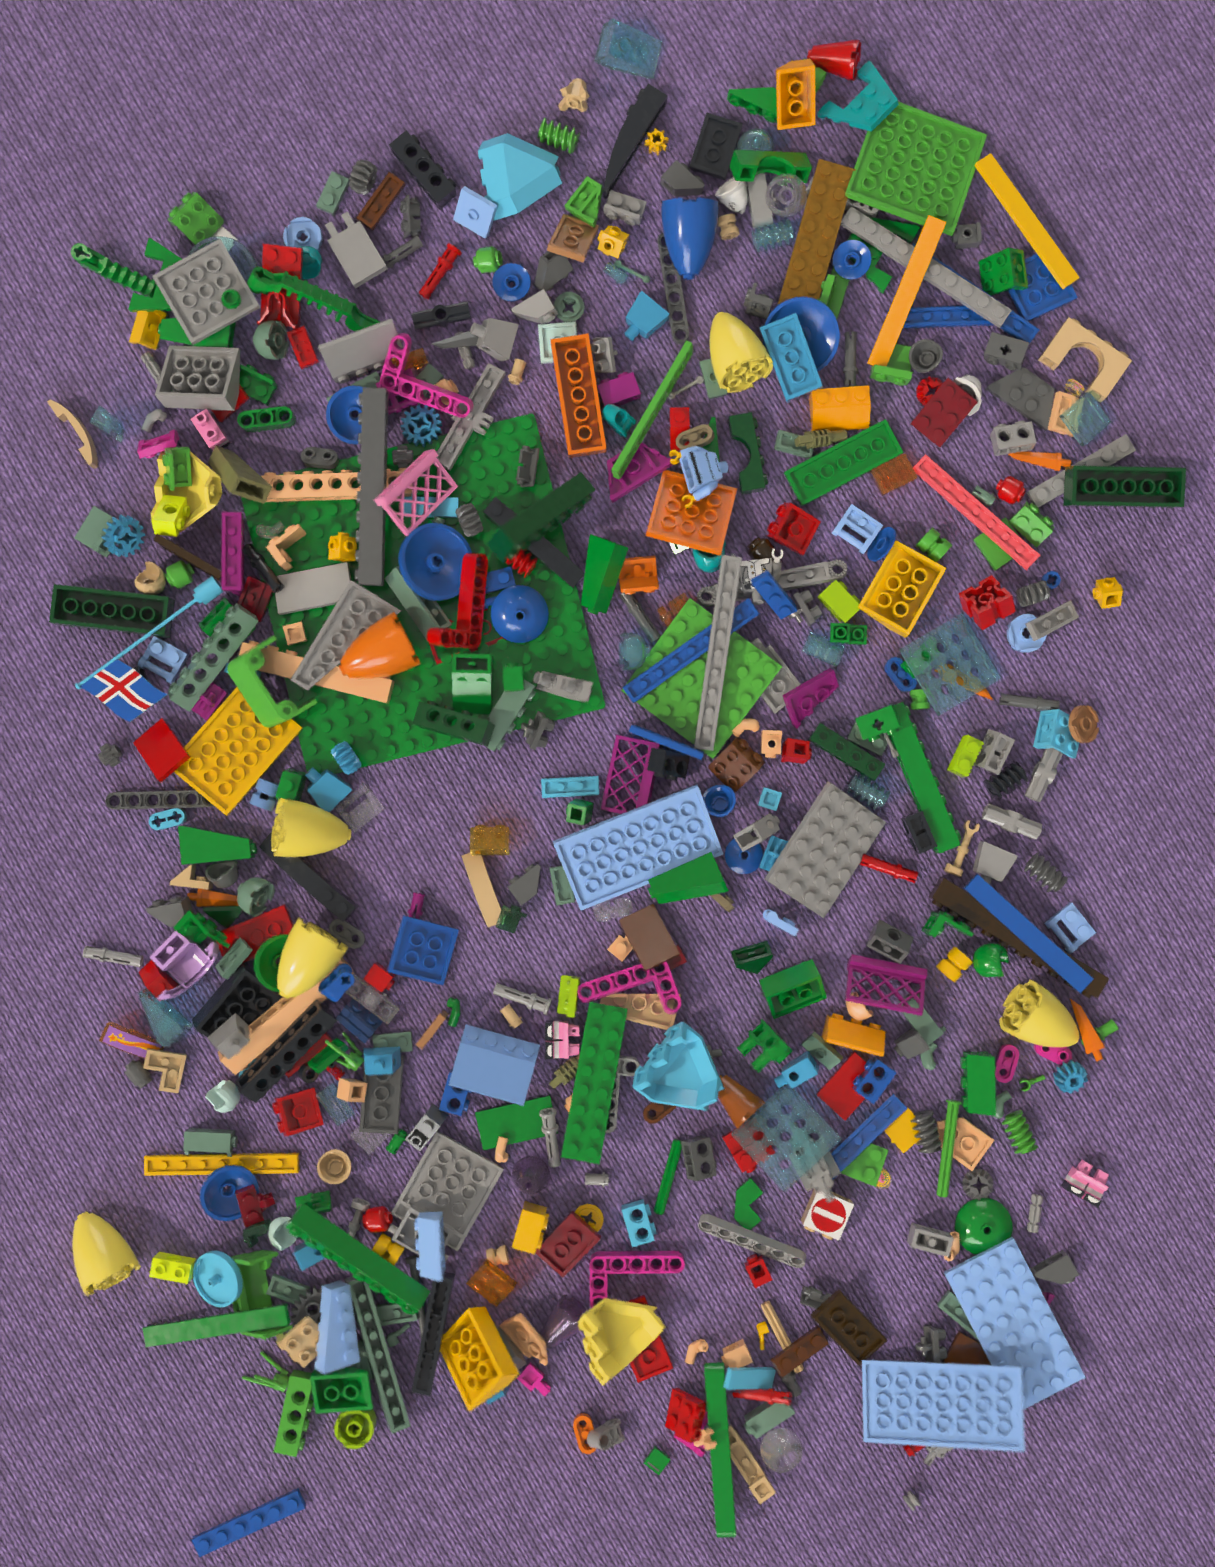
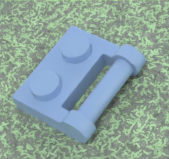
(860, 523)
(165, 653)
(784, 924)
(1075, 924)

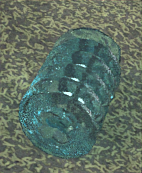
(772, 235)
(868, 792)

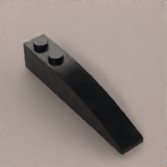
(633, 132)
(545, 551)
(313, 882)
(433, 1334)

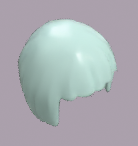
(224, 1096)
(279, 1234)

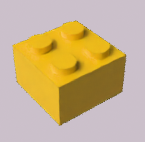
(528, 1232)

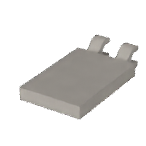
(355, 251)
(781, 683)

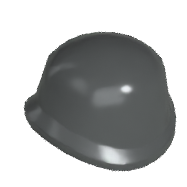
(925, 355)
(222, 873)

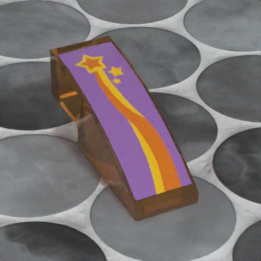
(128, 1040)

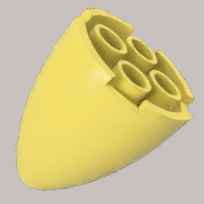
(737, 354)
(306, 830)
(307, 958)
(1040, 1020)
(100, 1254)

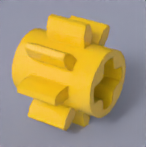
(655, 136)

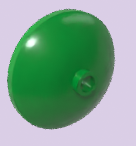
(265, 961)
(976, 1216)

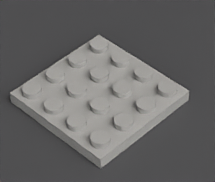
(196, 287)

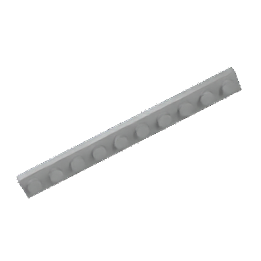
(935, 274)
(717, 652)

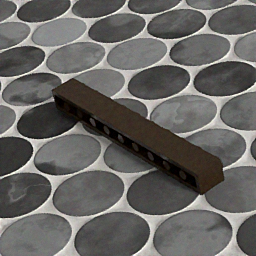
(964, 905)

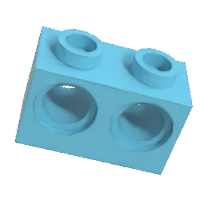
(635, 1223)

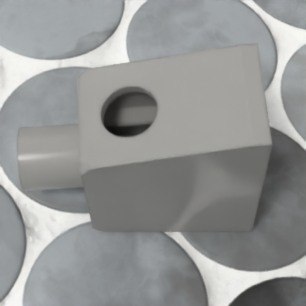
(495, 337)
(763, 827)
(992, 862)
(231, 1036)

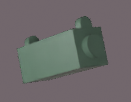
(923, 1024)
(210, 1140)
(766, 1417)

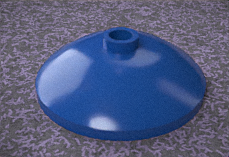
(339, 415)
(514, 600)
(221, 1202)

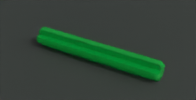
(668, 1177)

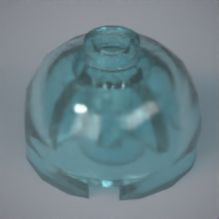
(756, 140)
(632, 651)

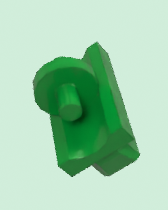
(318, 1202)

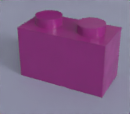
(619, 390)

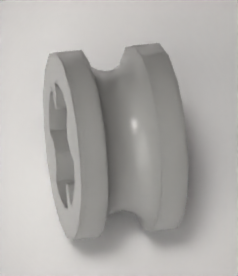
(911, 1500)

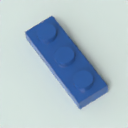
(774, 594)

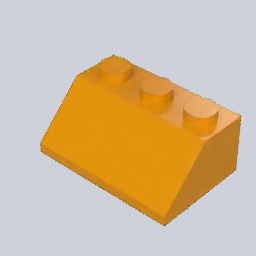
(795, 94)
(840, 408)
(854, 1034)

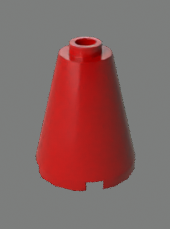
(837, 58)

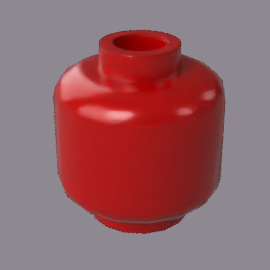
(1010, 490)
(377, 1219)

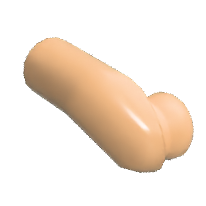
(746, 724)
(500, 1154)

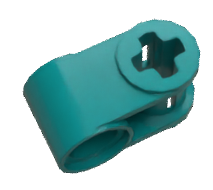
(618, 419)

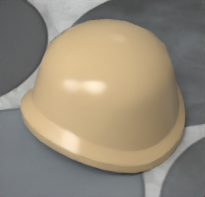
(334, 1167)

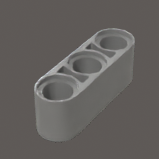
(757, 204)

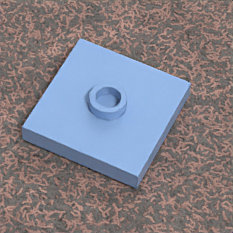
(475, 212)

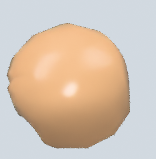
(858, 1010)

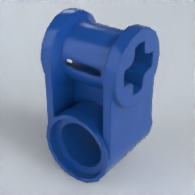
(337, 982)

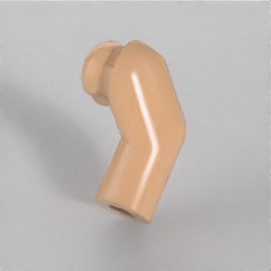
(955, 1248)
(695, 1347)

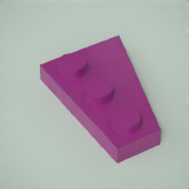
(808, 695)

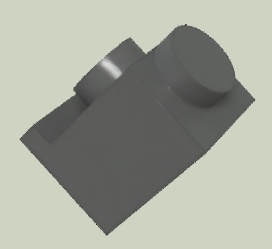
(971, 241)

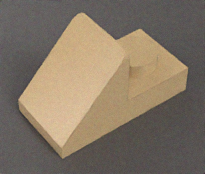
(187, 879)

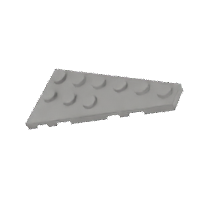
(350, 617)

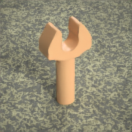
(706, 1440)

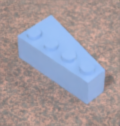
(337, 1329)

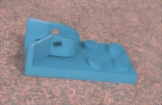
(791, 357)

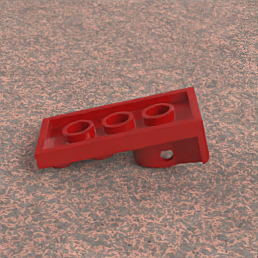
(279, 306)

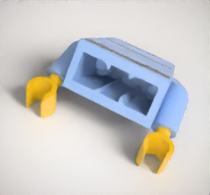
(700, 471)

